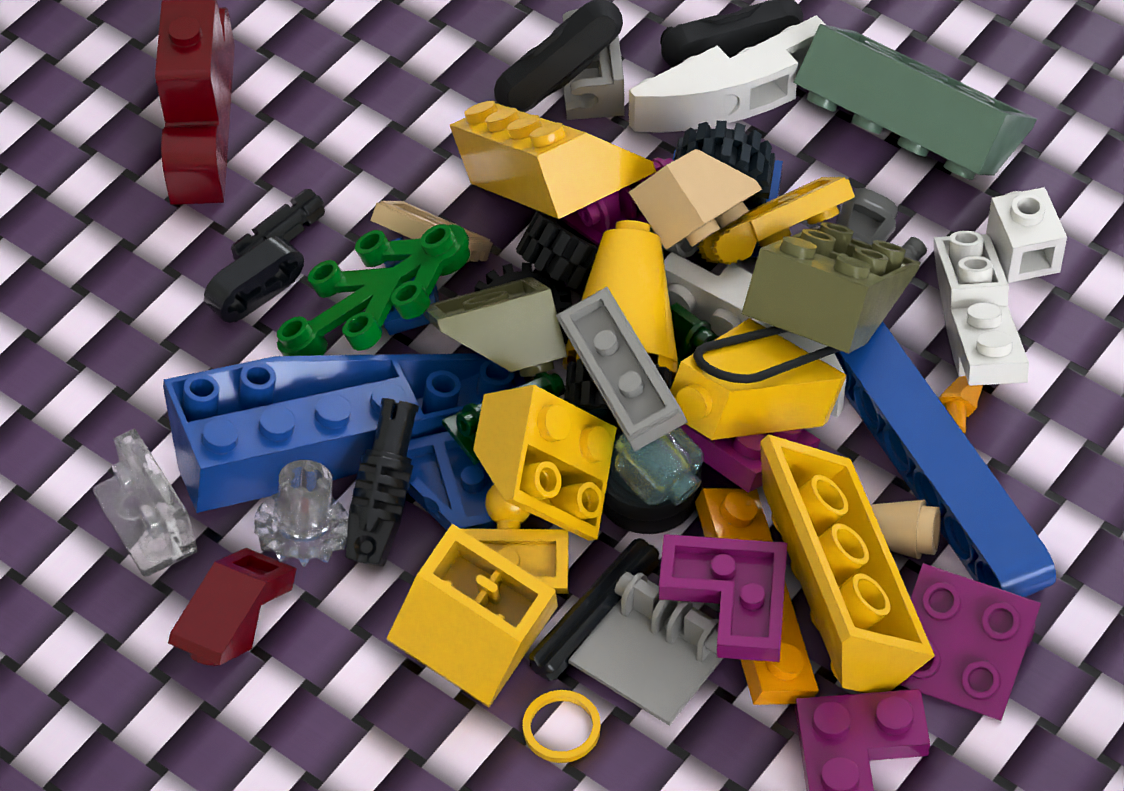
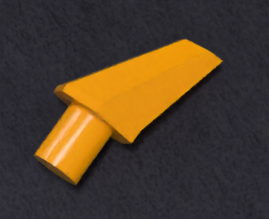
(961, 400)

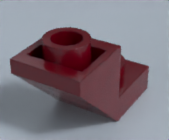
(227, 606)

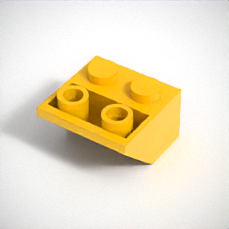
(546, 456)
(472, 615)

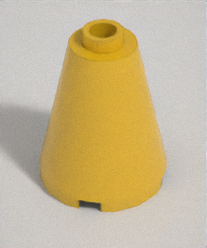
(634, 272)

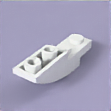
(722, 87)
(721, 302)
(977, 310)

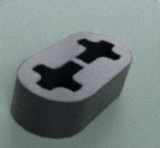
(253, 279)

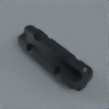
(284, 222)

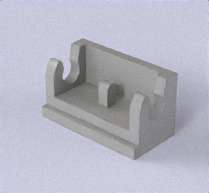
(599, 87)

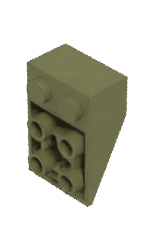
(828, 285)

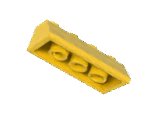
(541, 160)
(843, 566)

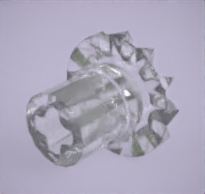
(302, 516)

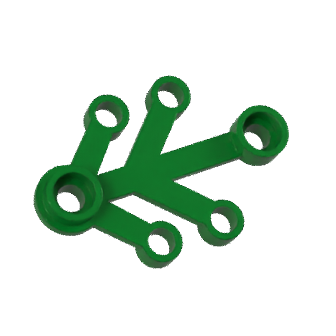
(436, 254)

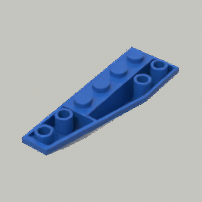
(255, 417)

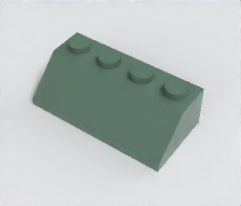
(912, 101)

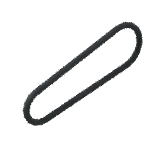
(759, 376)

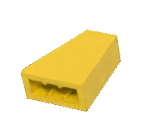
(777, 404)

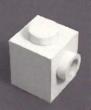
(1026, 234)

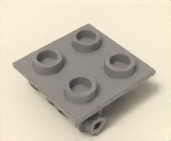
(650, 649)

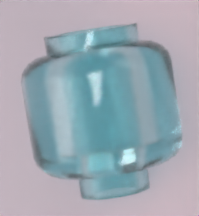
(661, 468)

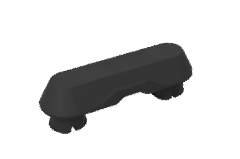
(729, 31)
(559, 56)

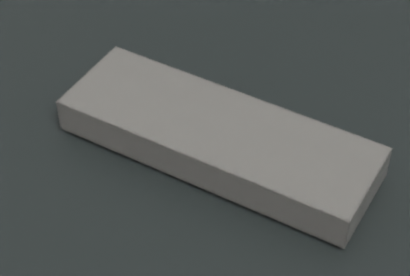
(621, 369)

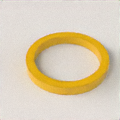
(561, 756)

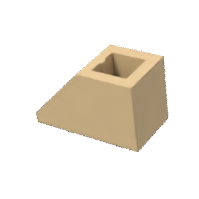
(693, 198)

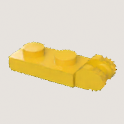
(772, 220)

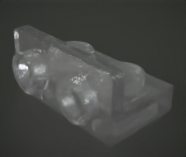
(145, 508)

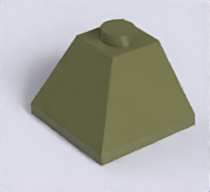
(505, 324)

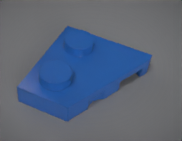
(449, 483)

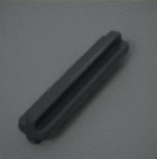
(555, 649)

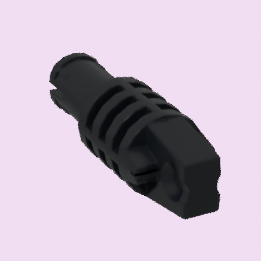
(381, 486)

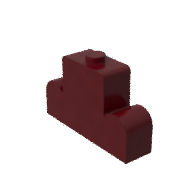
(195, 98)

